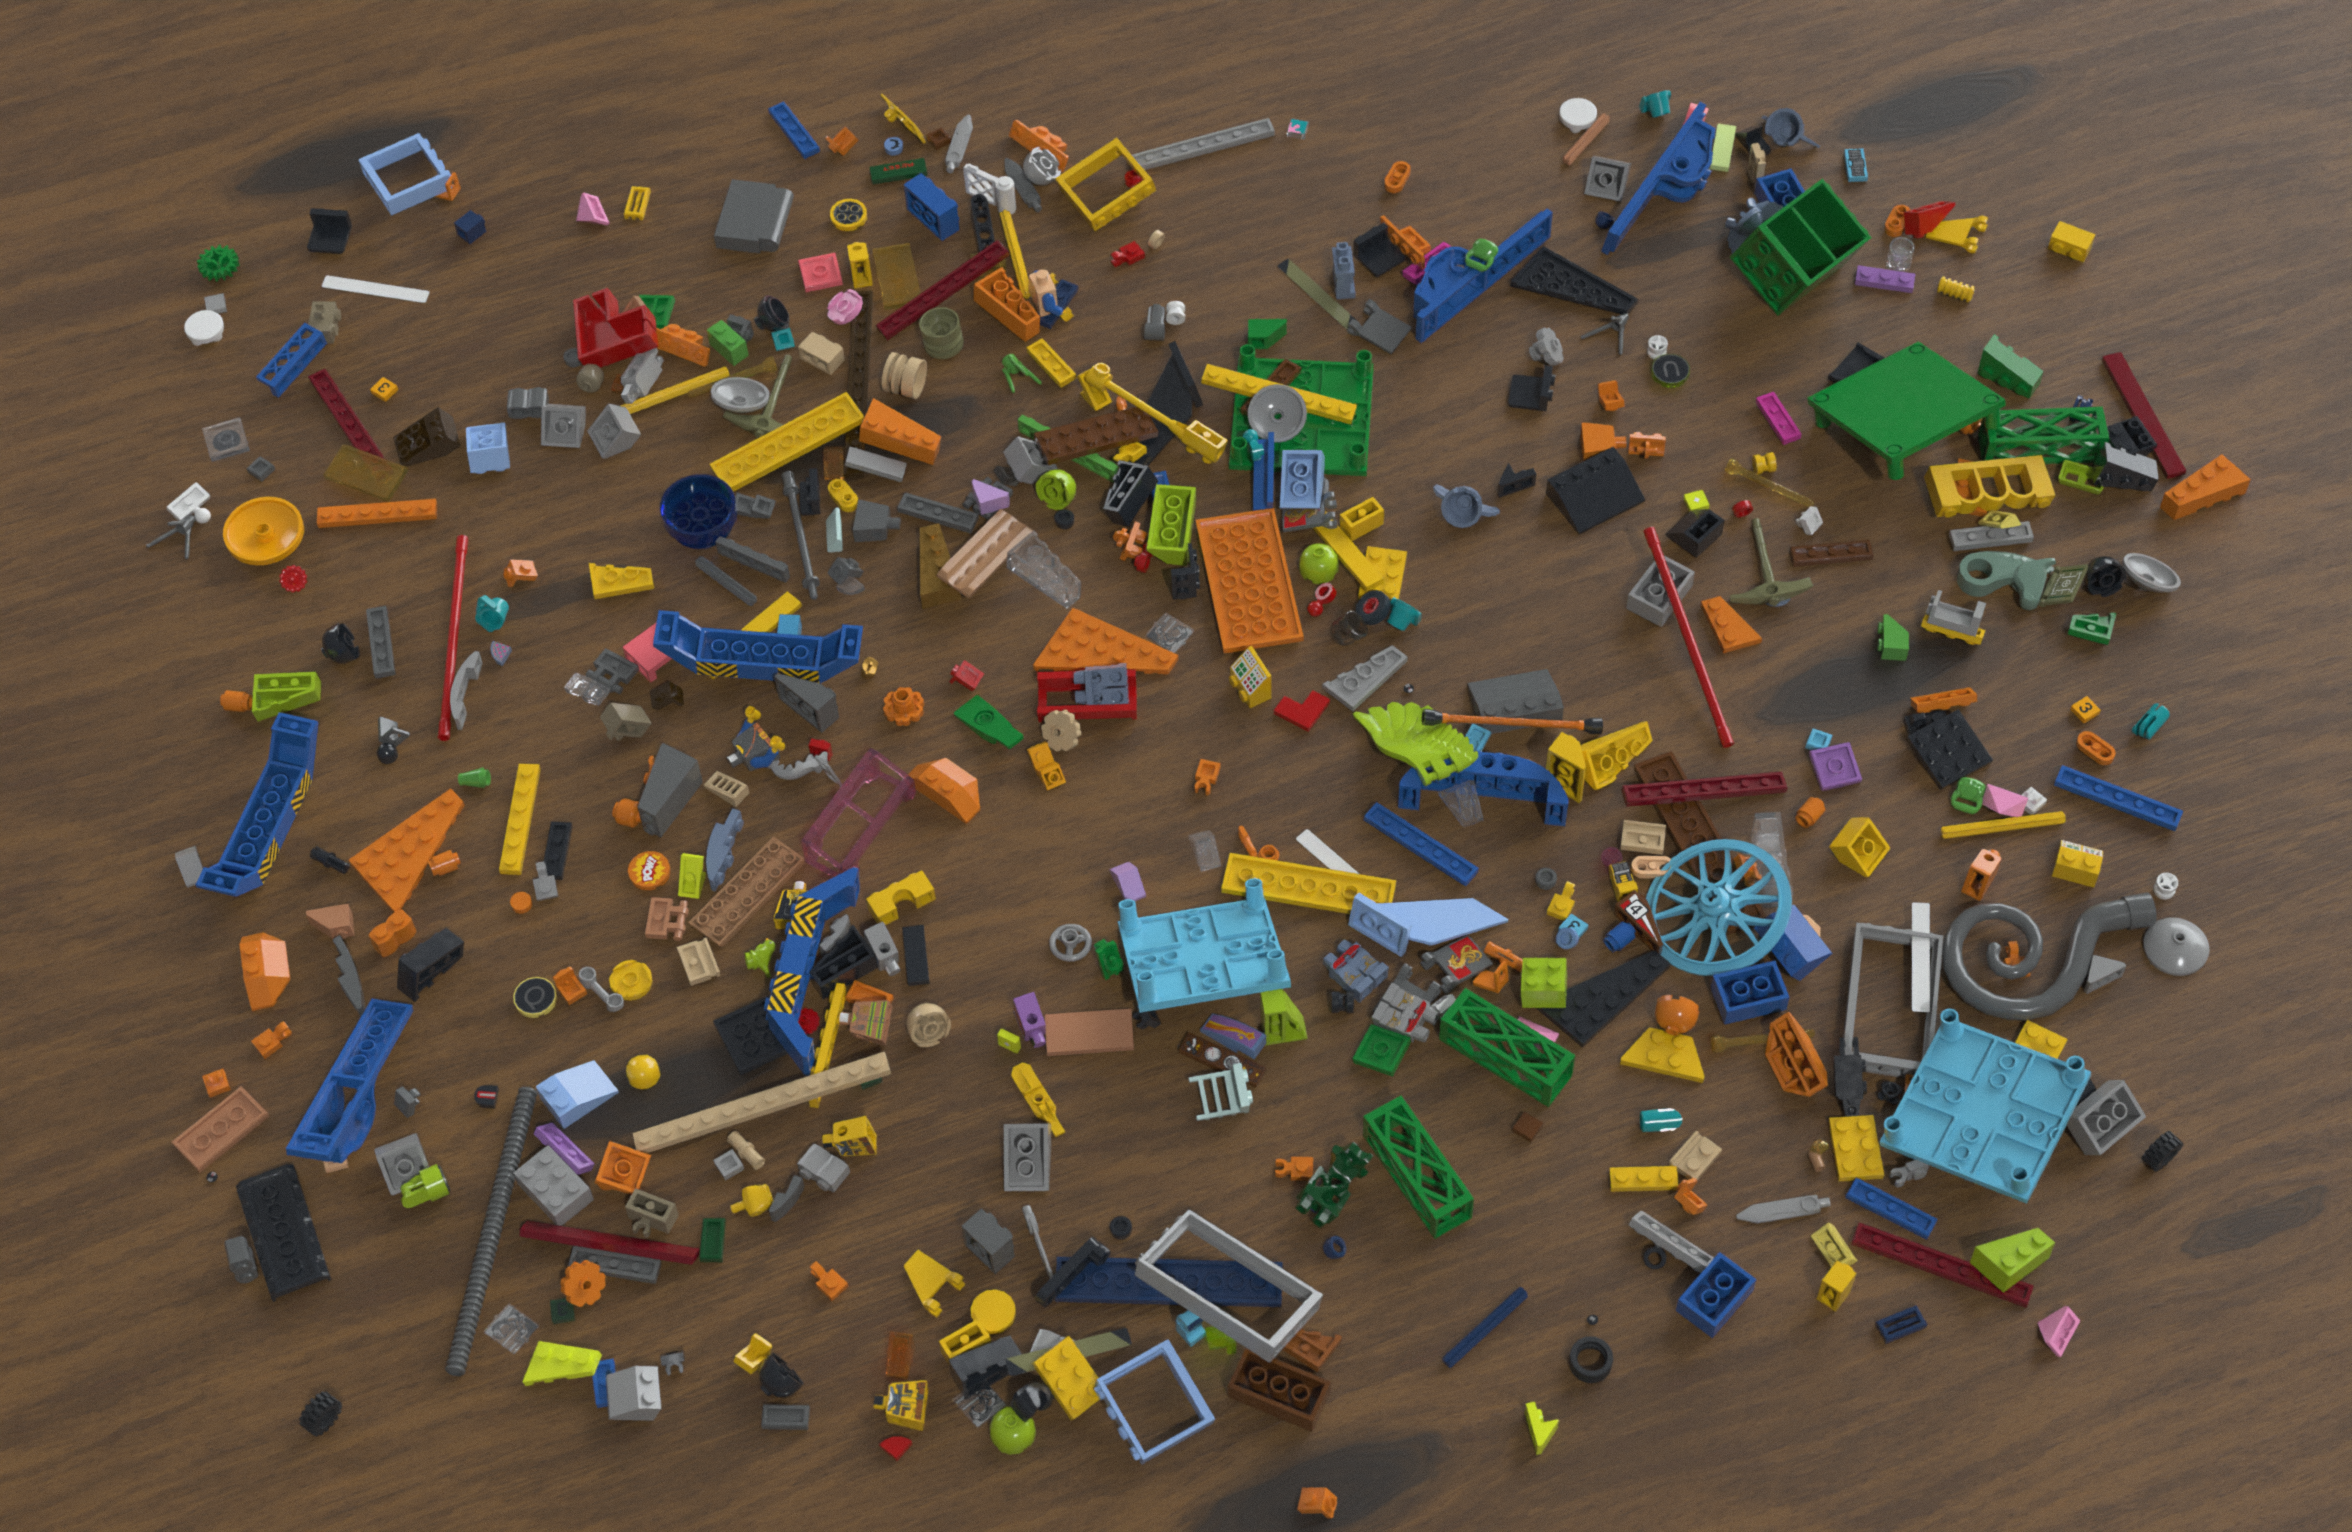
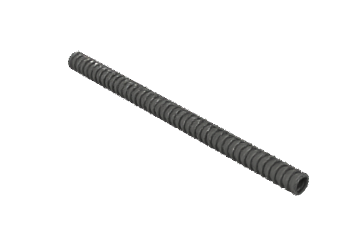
(491, 1232)

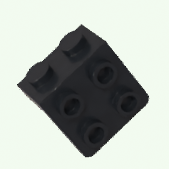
(329, 230)
(1377, 251)
(1532, 391)
(1186, 580)

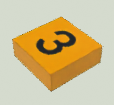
(384, 389)
(2085, 709)

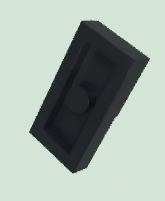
(1918, 721)

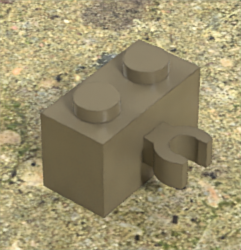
(325, 317)
(625, 721)
(651, 1212)

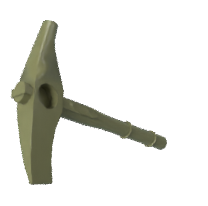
(763, 424)
(1771, 591)

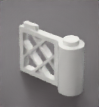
(1001, 189)

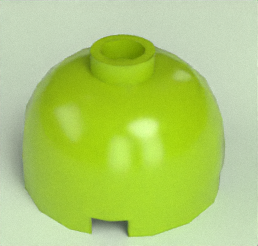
(1056, 489)
(1318, 563)
(1010, 1432)

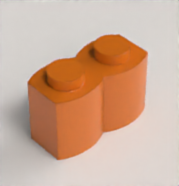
(392, 933)

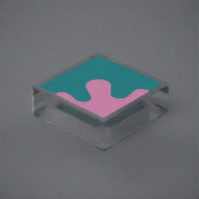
(1297, 128)

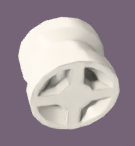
(1175, 312)
(1657, 346)
(2165, 880)

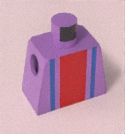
(1030, 1019)

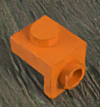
(842, 141)
(1609, 396)
(519, 570)
(569, 985)
(1690, 1201)
(1317, 1501)

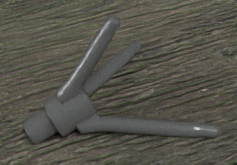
(1617, 324)
(183, 527)

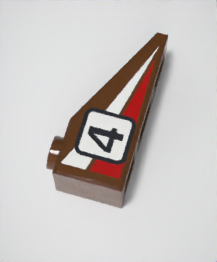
(1637, 912)

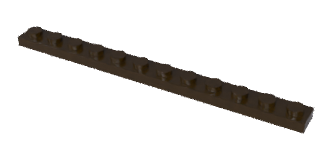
(859, 374)

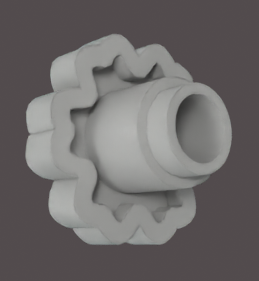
(1547, 347)

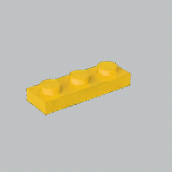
(1051, 363)
(1954, 634)
(1643, 1178)

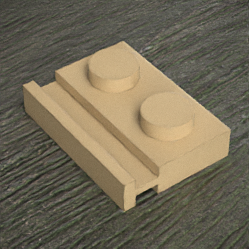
(1756, 163)
(1643, 837)
(698, 961)
(1695, 1156)

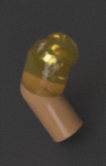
(1815, 1152)

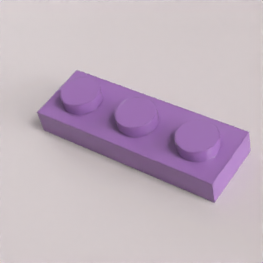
(1885, 279)
(564, 1148)

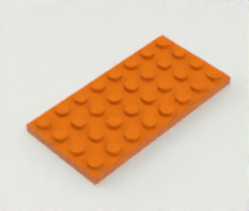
(1249, 580)

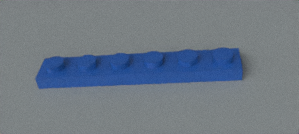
(2118, 798)
(1421, 844)

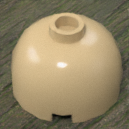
(927, 1024)

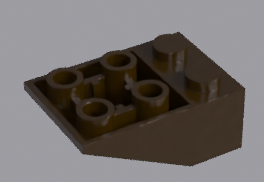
(427, 438)

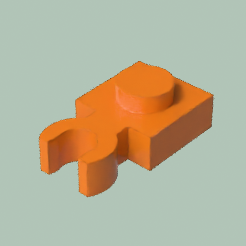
(1206, 774)
(1299, 1168)

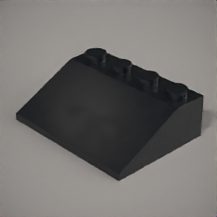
(1594, 490)

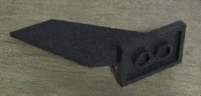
(1174, 399)

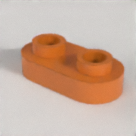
(1397, 177)
(1897, 218)
(2096, 748)

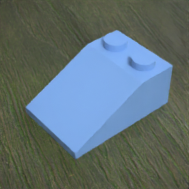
(487, 448)
(1302, 479)
(575, 1092)

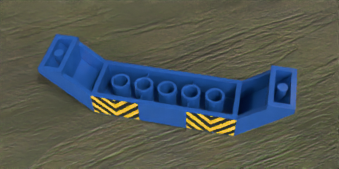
(756, 653)
(268, 810)
(798, 958)

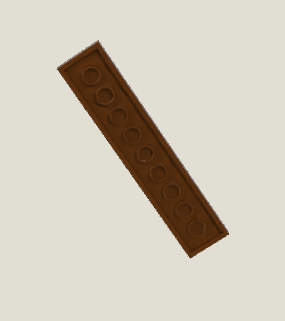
(1690, 826)

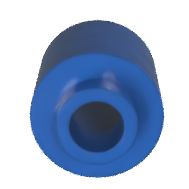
(1619, 936)

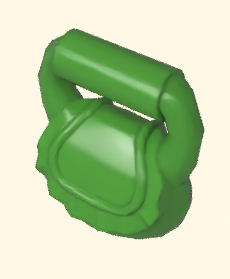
(1484, 250)
(1970, 790)

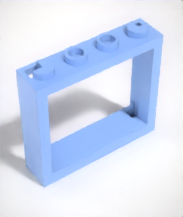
(414, 194)
(1184, 1380)

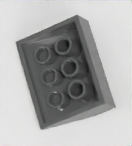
(1517, 696)

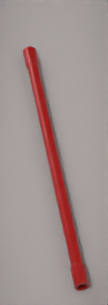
(445, 719)
(1722, 729)

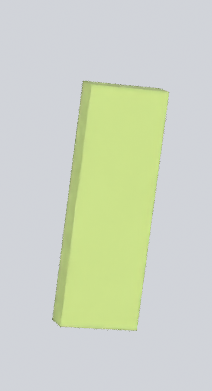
(1723, 147)

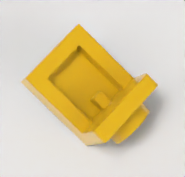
(754, 1354)

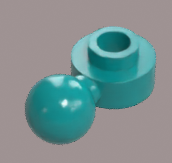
(1256, 449)

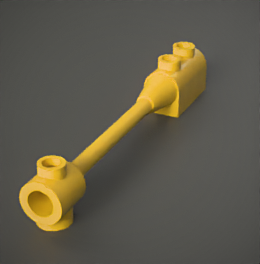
(1195, 436)

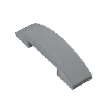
(469, 670)

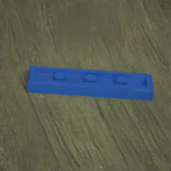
(794, 130)
(1891, 1208)

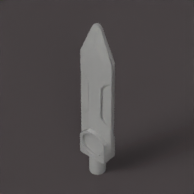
(959, 143)
(1783, 1209)
(1033, 1229)

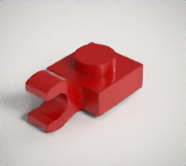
(1129, 253)

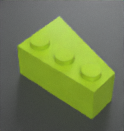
(283, 692)
(1280, 1018)
(2012, 1257)

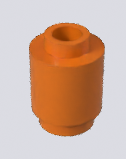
(236, 701)
(1810, 812)
(444, 863)

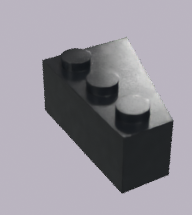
(2124, 470)
(1130, 490)
(427, 961)
(844, 964)

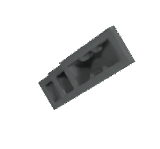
(350, 981)

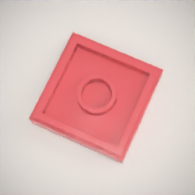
(820, 272)

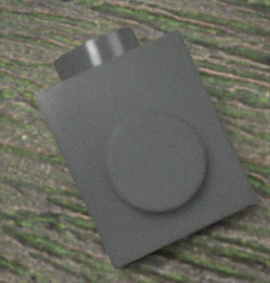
(741, 327)
(843, 568)

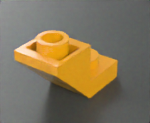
(1045, 766)

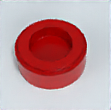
(1742, 508)

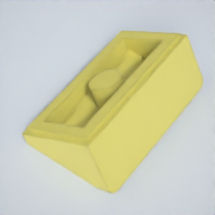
(1999, 520)
(1833, 1245)

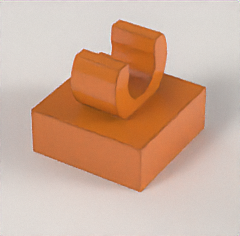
(216, 1083)

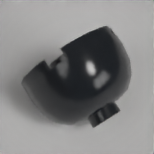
(2104, 576)
(338, 644)
(778, 1378)

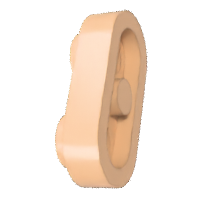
(1651, 864)

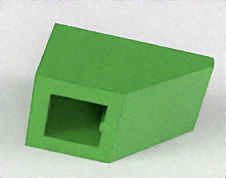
(1893, 641)

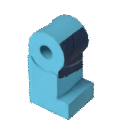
(1190, 1327)

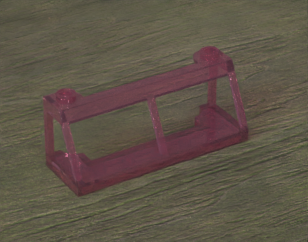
(865, 771)

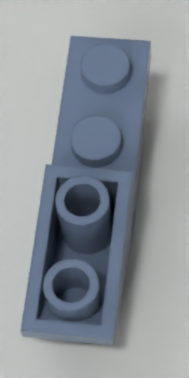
(719, 848)

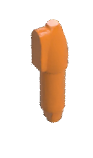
(1121, 403)
(1245, 839)

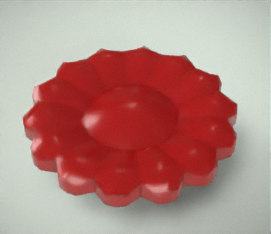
(293, 578)
(809, 1020)

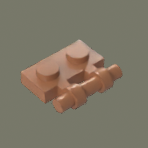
(660, 915)

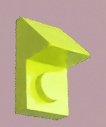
(691, 876)
(1540, 1431)

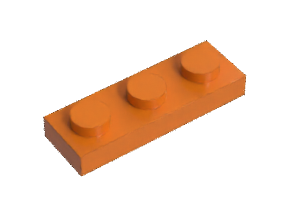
(1944, 700)

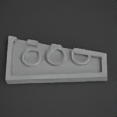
(1362, 681)

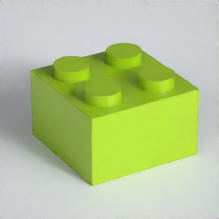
(1544, 983)

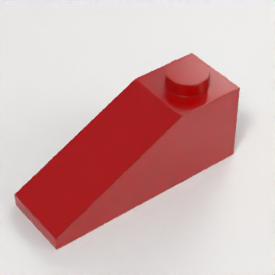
(1926, 218)

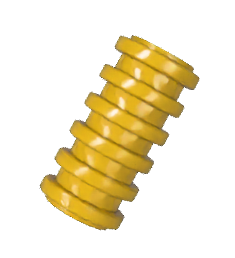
(1955, 289)

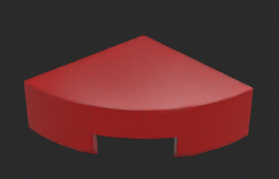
(896, 1446)

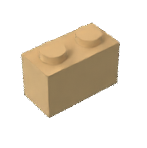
(821, 353)

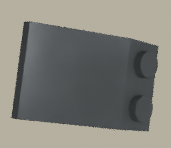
(808, 700)

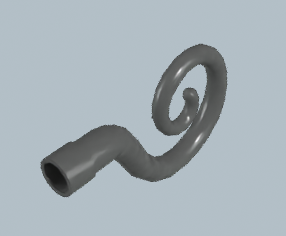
(2125, 913)

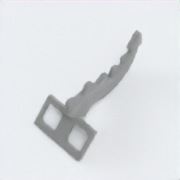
(802, 768)

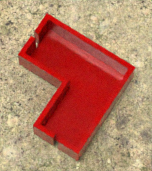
(609, 336)

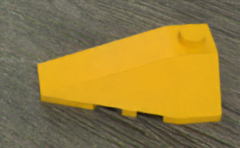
(1613, 752)

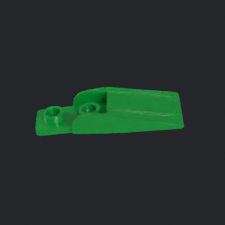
(988, 722)

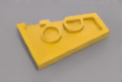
(615, 581)

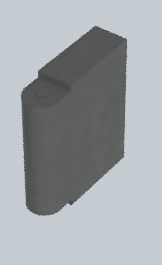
(753, 217)

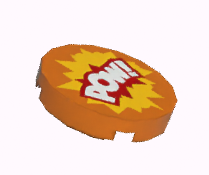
(649, 870)

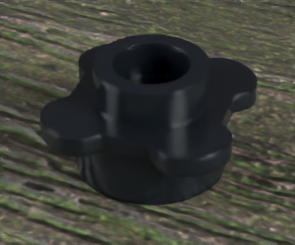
(1890, 1087)

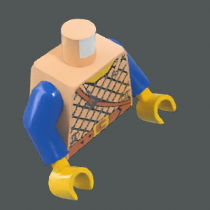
(1044, 295)

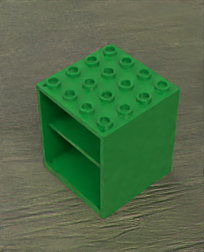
(1800, 246)

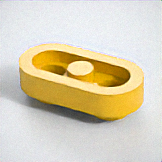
(841, 495)

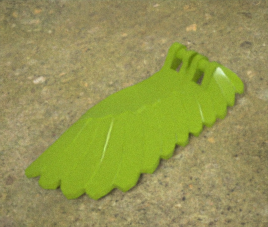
(1402, 736)

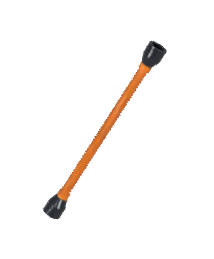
(1433, 717)

